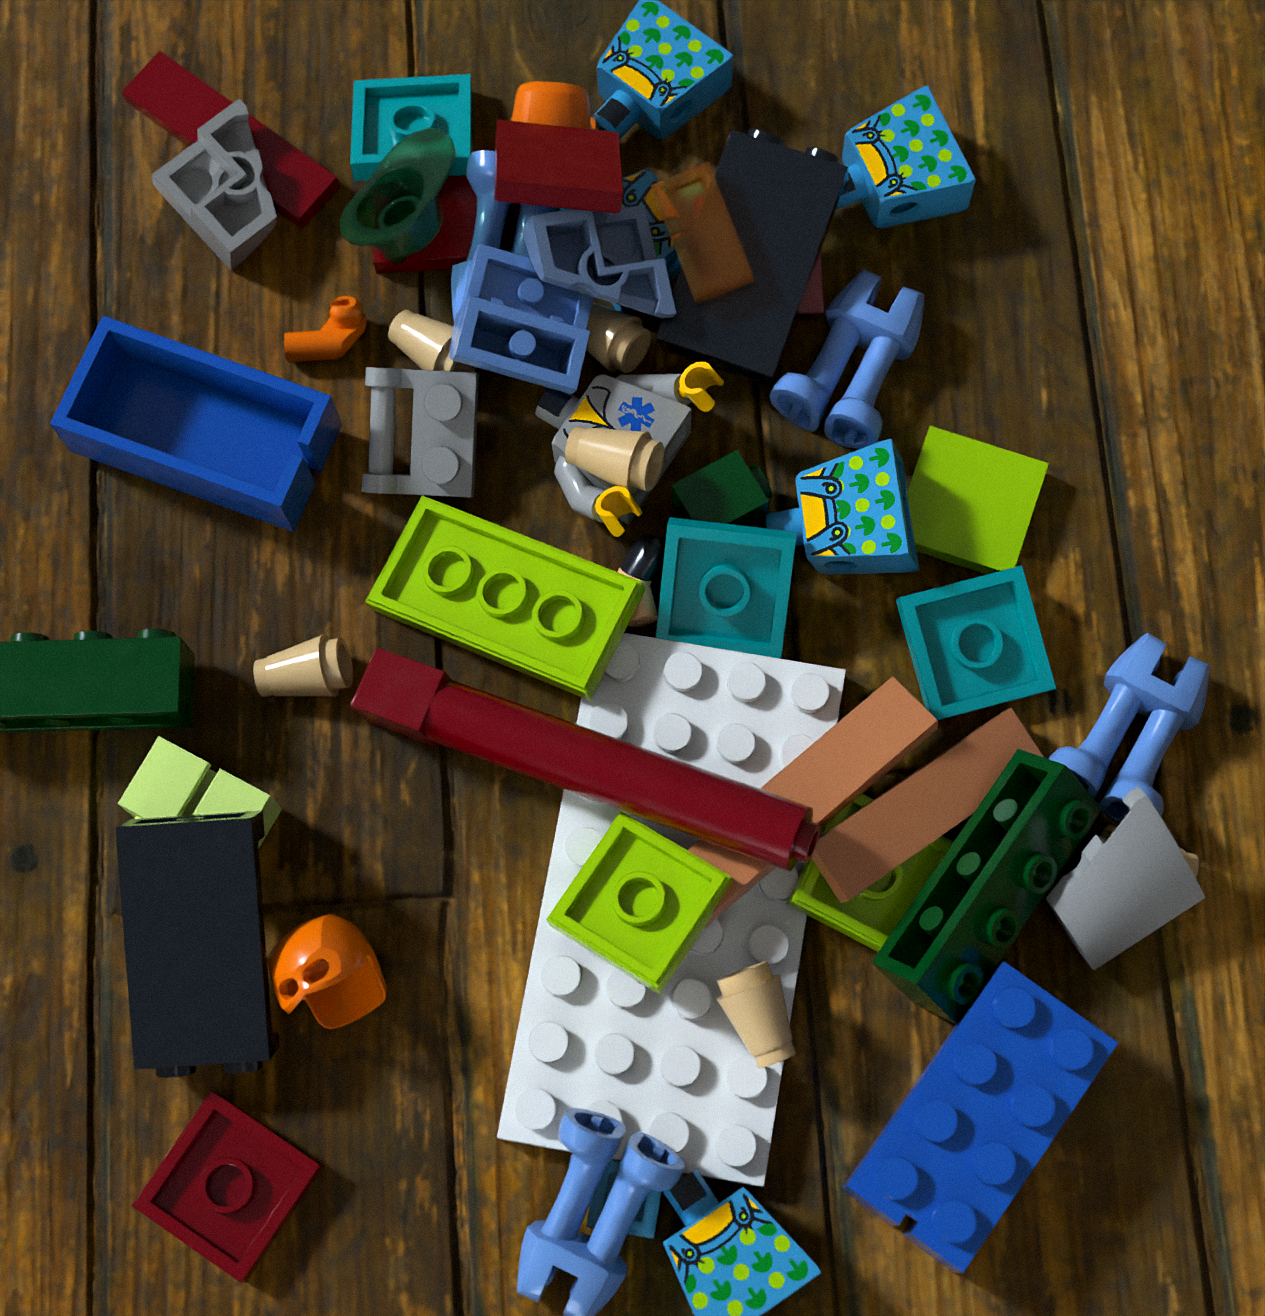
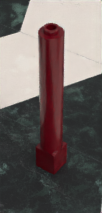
(664, 790)

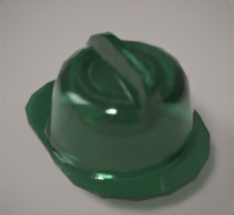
(401, 200)

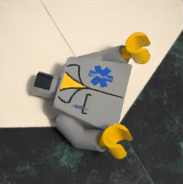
(624, 403)

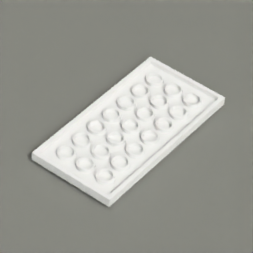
(596, 1033)

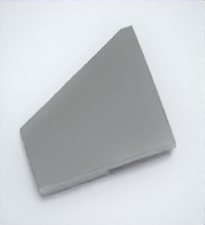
(221, 186)
(1124, 885)

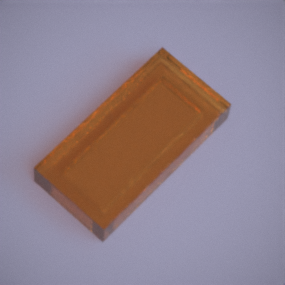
(702, 233)

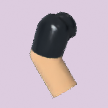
(642, 564)

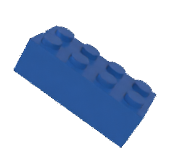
(197, 423)
(980, 1117)

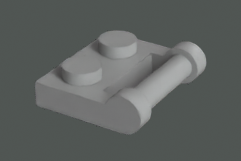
(441, 432)

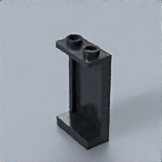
(781, 215)
(195, 942)

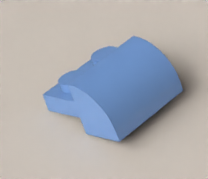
(520, 323)

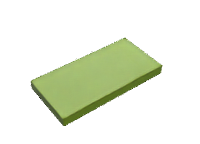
(506, 597)

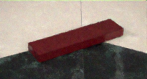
(185, 103)

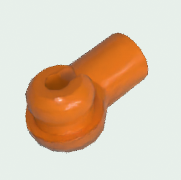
(333, 339)

